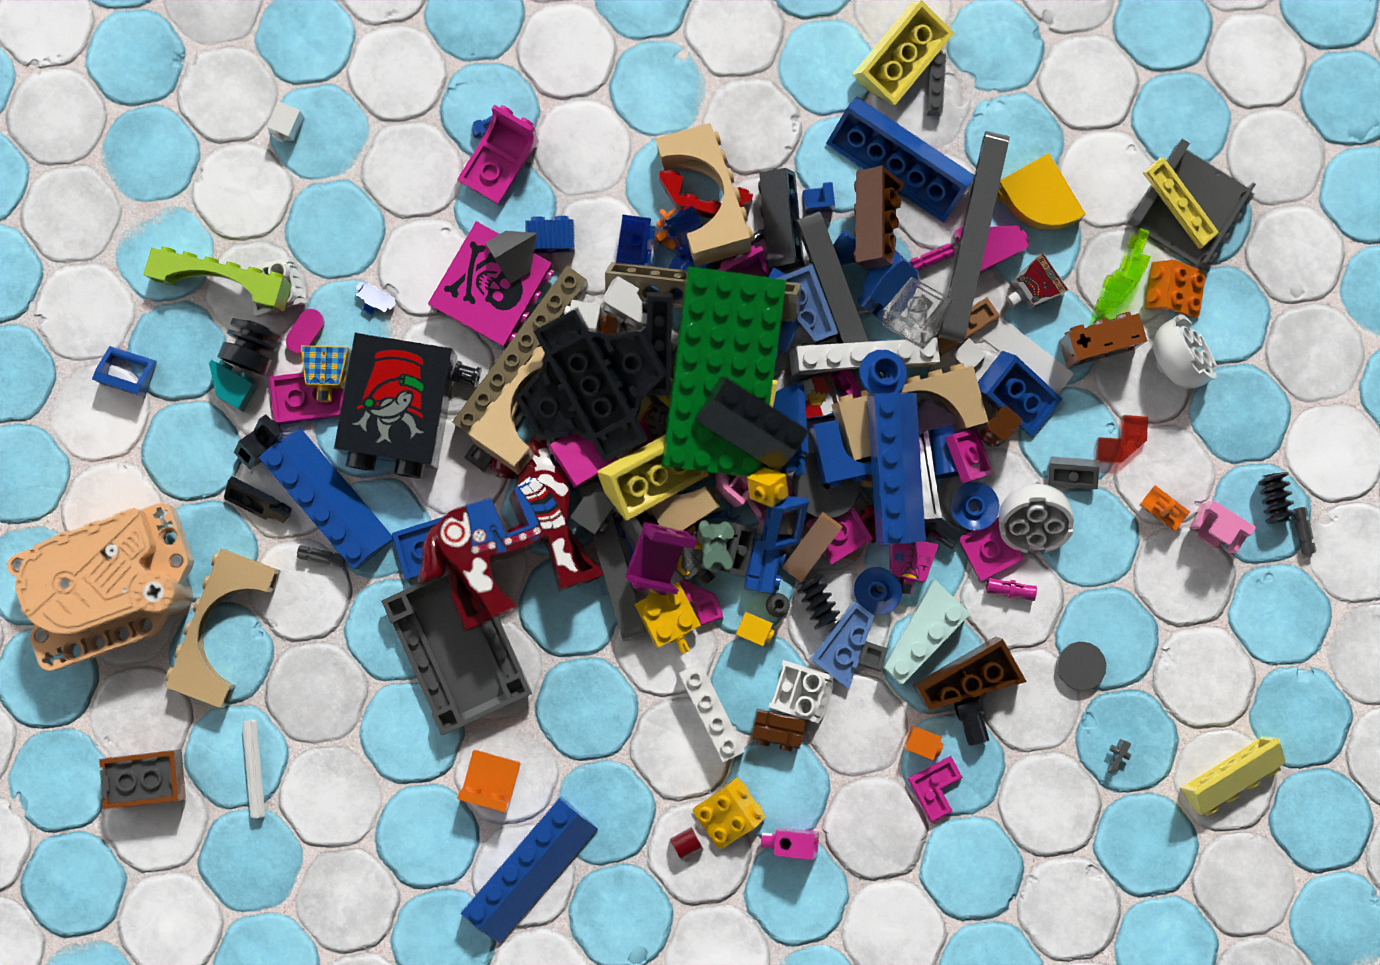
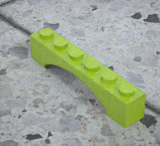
(169, 267)

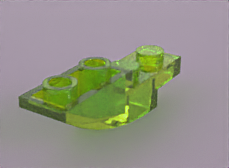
(1121, 283)

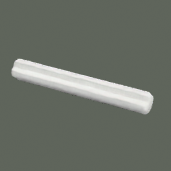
(253, 769)

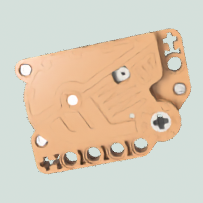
(102, 581)

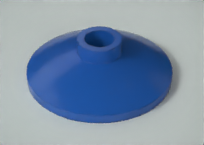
(986, 501)
(873, 600)

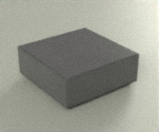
(872, 656)

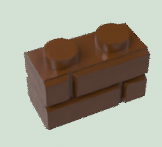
(1000, 427)
(777, 729)

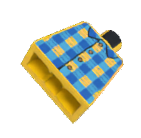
(325, 369)

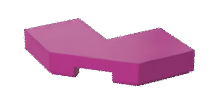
(704, 602)

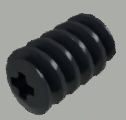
(1276, 498)
(818, 601)

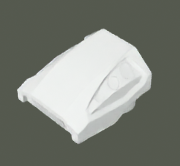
(292, 274)
(802, 692)

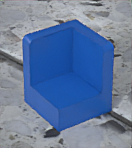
(819, 199)

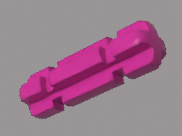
(933, 257)

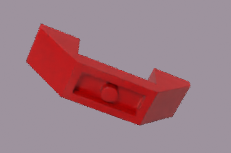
(672, 184)

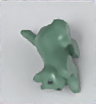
(713, 541)

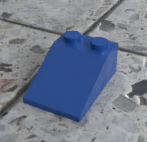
(1017, 386)

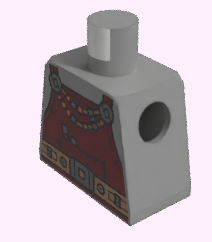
(1036, 284)

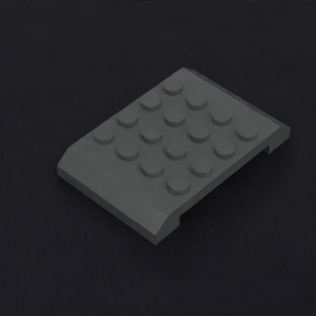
(458, 670)

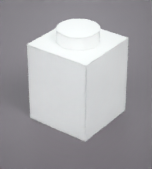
(285, 122)

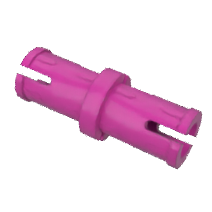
(1011, 589)

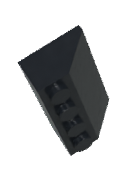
(751, 424)

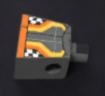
(691, 561)

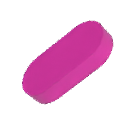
(305, 330)

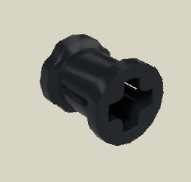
(474, 372)

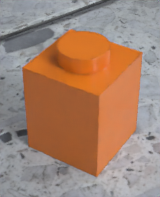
(923, 743)

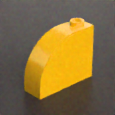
(1040, 196)

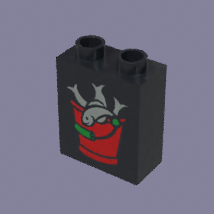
(395, 404)

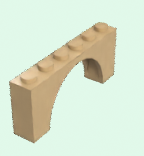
(726, 232)
(954, 389)
(497, 429)
(679, 510)
(192, 670)

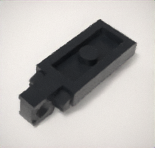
(255, 501)

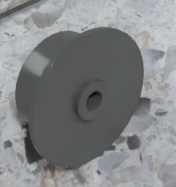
(822, 498)

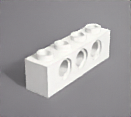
(711, 712)

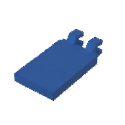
(792, 404)
(409, 546)

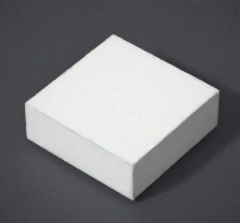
(969, 354)

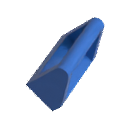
(139, 388)
(770, 536)

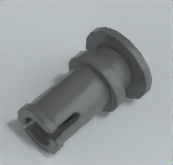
(777, 605)

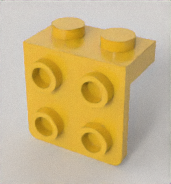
(729, 813)

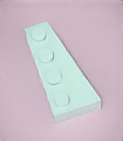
(924, 632)

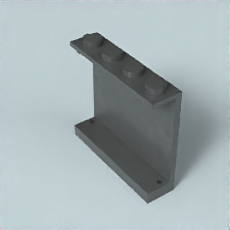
(1212, 189)

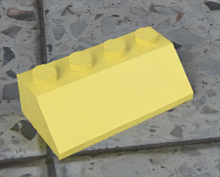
(903, 53)
(642, 481)
(1234, 775)

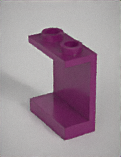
(657, 558)

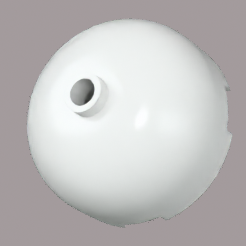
(1178, 356)
(1040, 514)

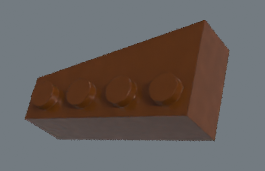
(876, 216)
(971, 675)

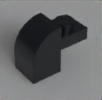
(258, 441)

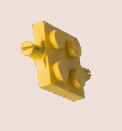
(668, 618)

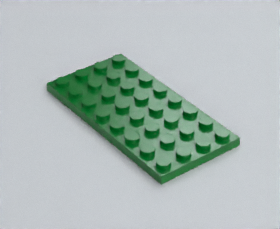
(728, 332)

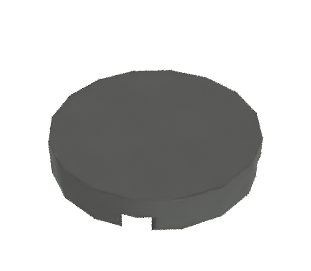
(1081, 665)

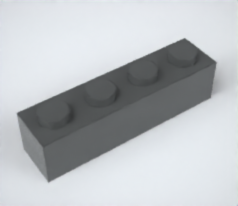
(936, 82)

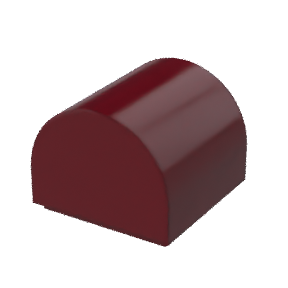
(686, 843)

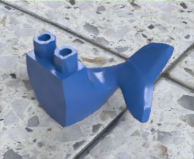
(880, 283)

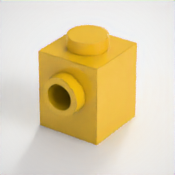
(767, 486)
(755, 629)

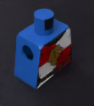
(819, 395)

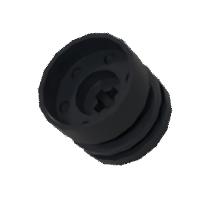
(249, 346)

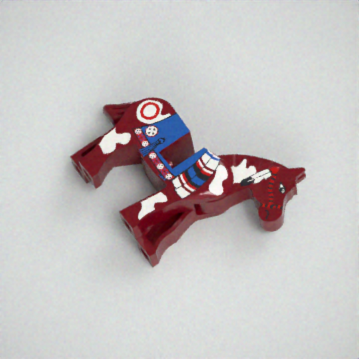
(474, 537)

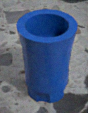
(942, 459)

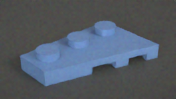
(814, 308)
(843, 644)

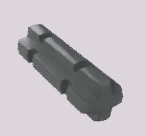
(1304, 531)
(320, 556)

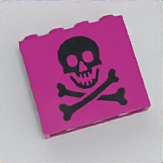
(481, 296)

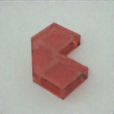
(1133, 435)

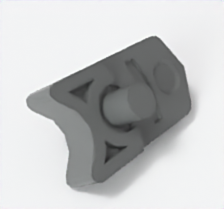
(1120, 751)

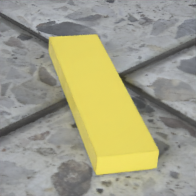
(1180, 202)

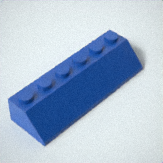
(876, 140)
(896, 468)
(326, 498)
(529, 870)

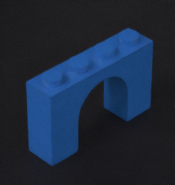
(831, 458)

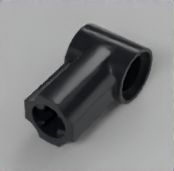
(943, 532)
(970, 714)

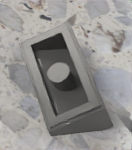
(1074, 472)

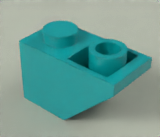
(230, 387)

